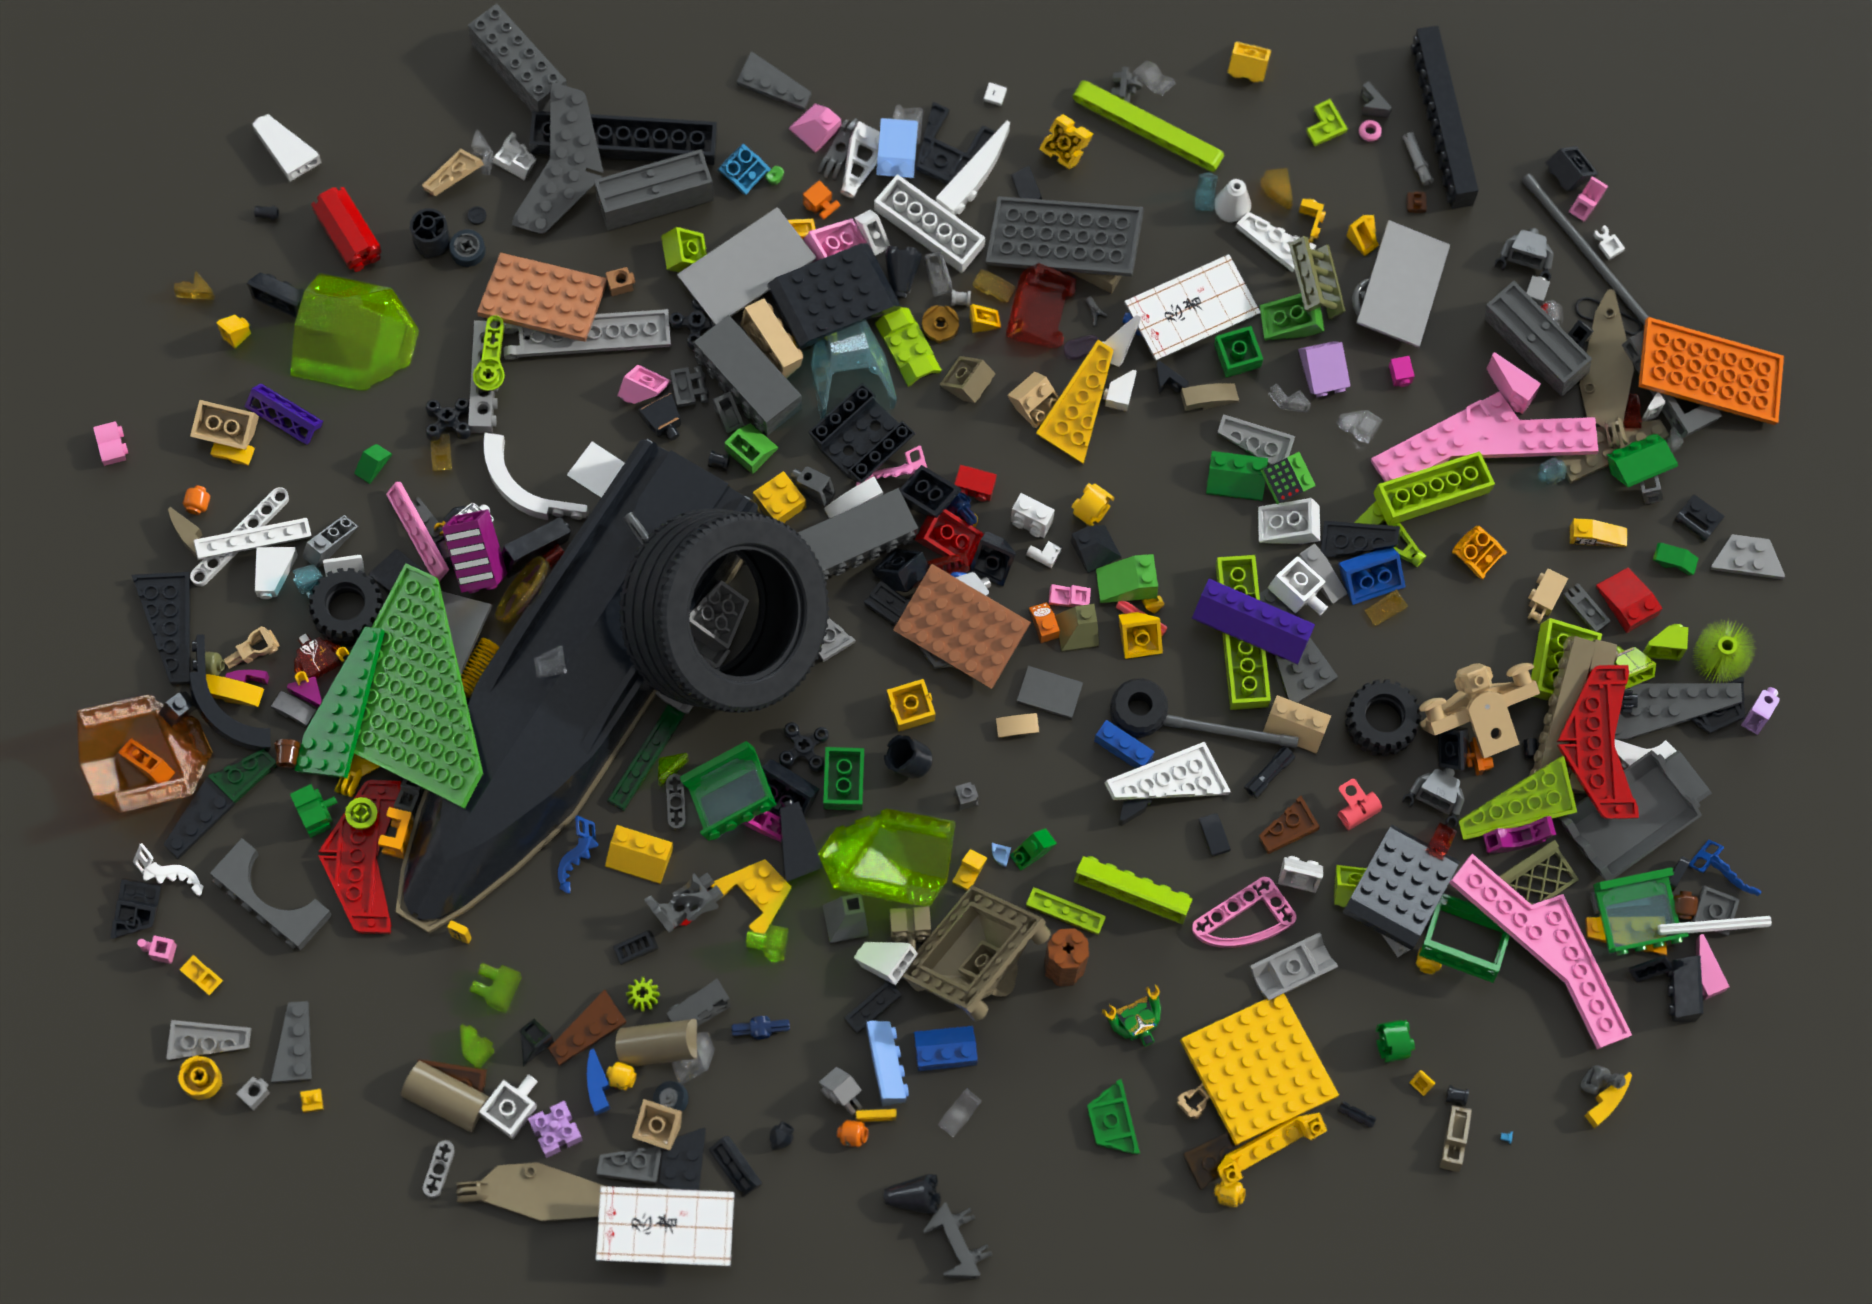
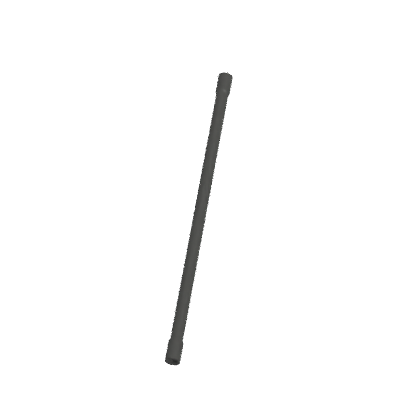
(1535, 188)

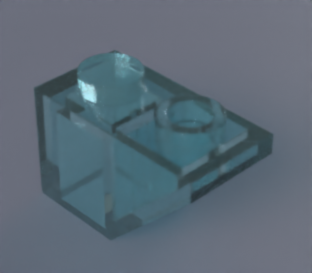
(306, 578)

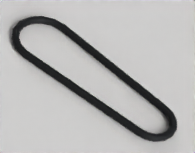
(1590, 319)

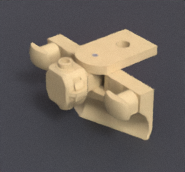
(1482, 706)

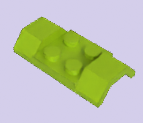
(907, 345)

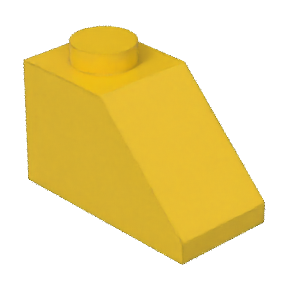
(234, 330)

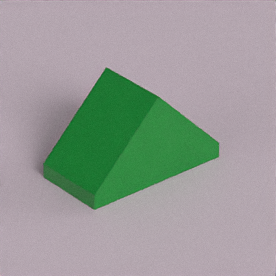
(372, 462)

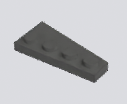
(769, 81)
(294, 1048)

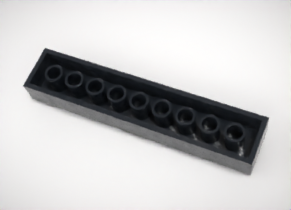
(1444, 117)
(636, 137)

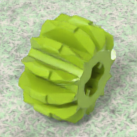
(649, 997)

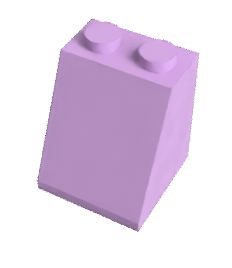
(1325, 368)

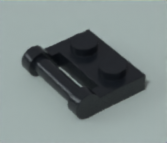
(1702, 513)

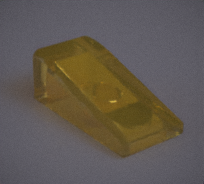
(1386, 608)

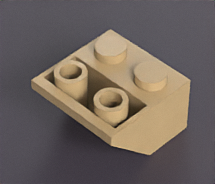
(1034, 398)

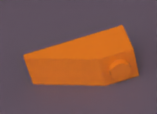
(146, 762)

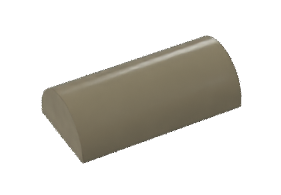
(657, 1043)
(444, 1096)

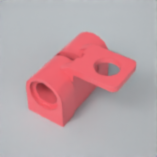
(1359, 806)

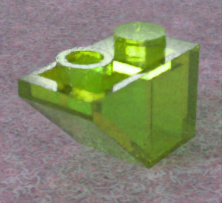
(474, 1048)

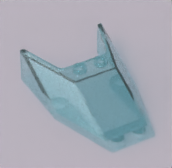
(845, 351)

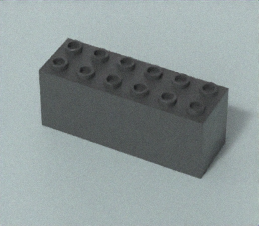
(514, 58)
(654, 189)
(1537, 338)
(748, 375)
(861, 533)

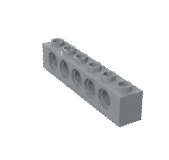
(481, 422)

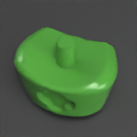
(775, 175)

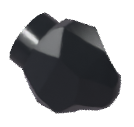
(781, 1136)

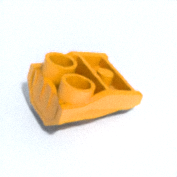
(1478, 551)

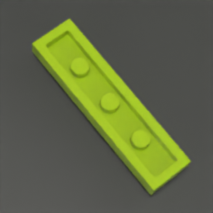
(1065, 911)

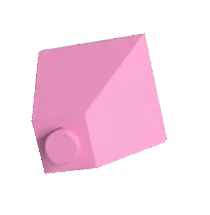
(816, 126)
(641, 385)

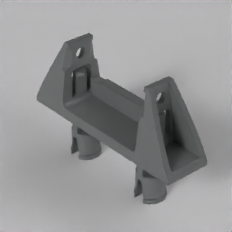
(951, 1225)

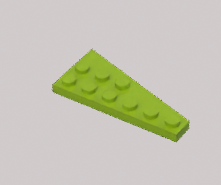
(1535, 797)

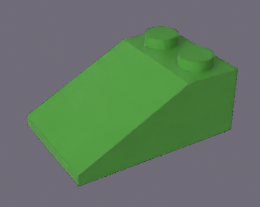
(1289, 319)
(1128, 579)

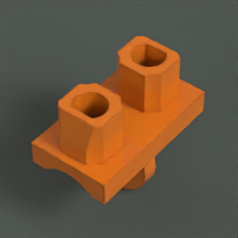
(1480, 764)

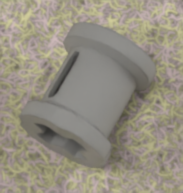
(961, 298)

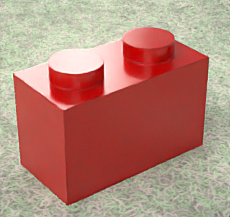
(976, 483)

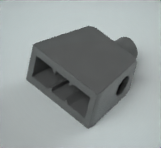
(814, 485)

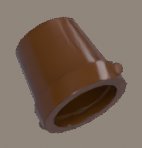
(287, 753)

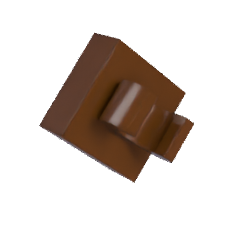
(1416, 202)

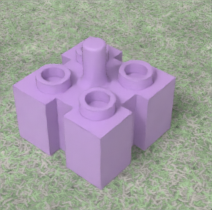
(555, 1129)

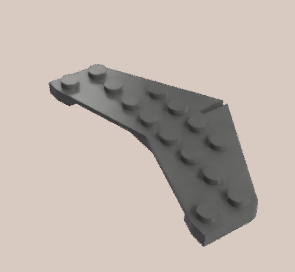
(571, 153)

